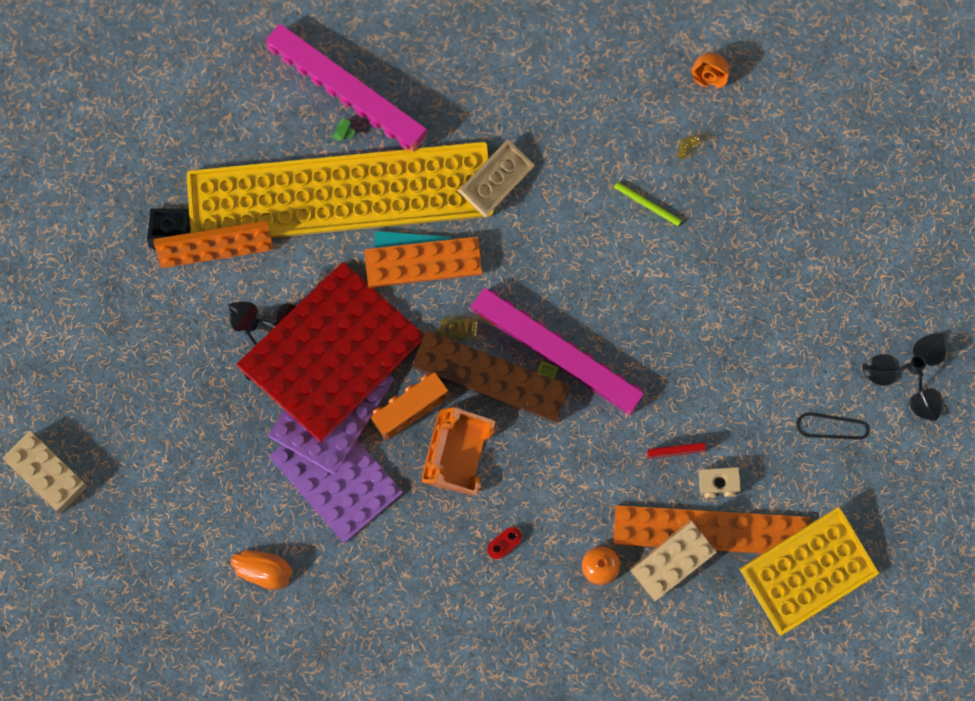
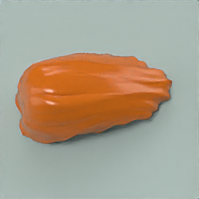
(262, 569)

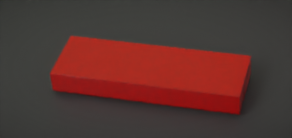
(676, 450)

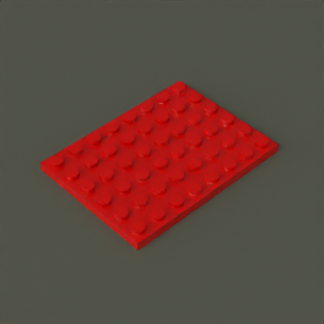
(331, 352)

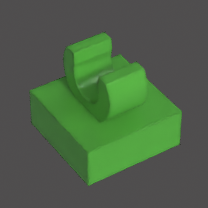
(343, 131)

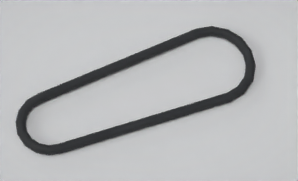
(835, 418)

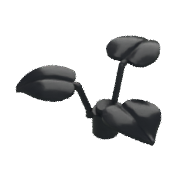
(244, 317)
(928, 351)

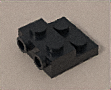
(166, 223)

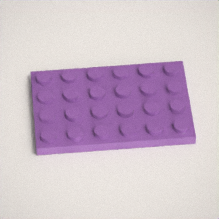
(338, 444)
(345, 499)

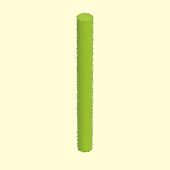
(647, 203)

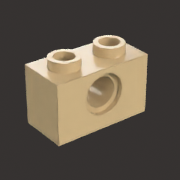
(728, 475)

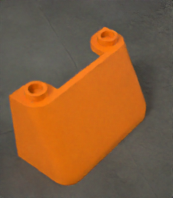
(456, 450)

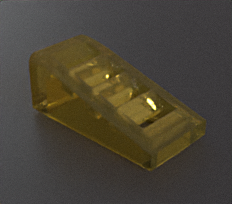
(473, 336)

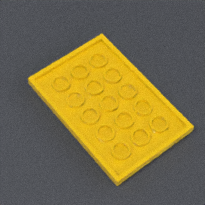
(809, 571)

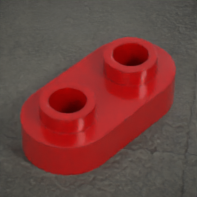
(504, 543)

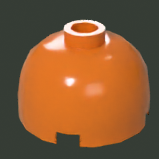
(710, 69)
(601, 565)

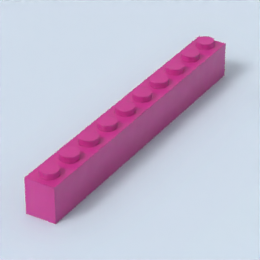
(346, 87)
(557, 351)

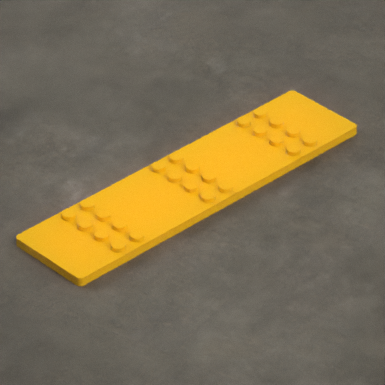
(338, 191)

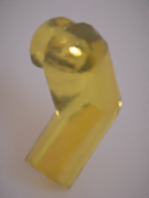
(687, 144)

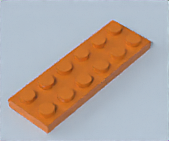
(213, 244)
(423, 262)

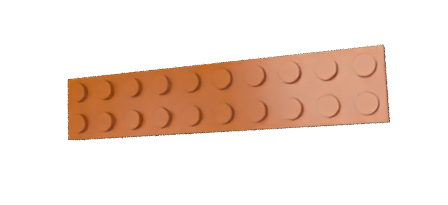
(721, 529)

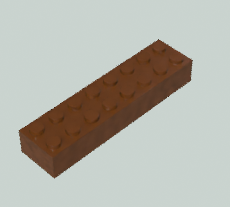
(491, 377)

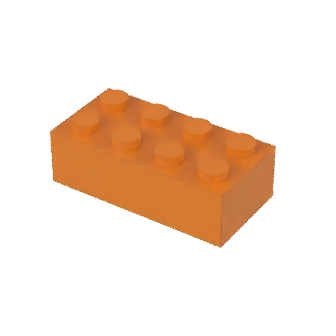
(409, 406)

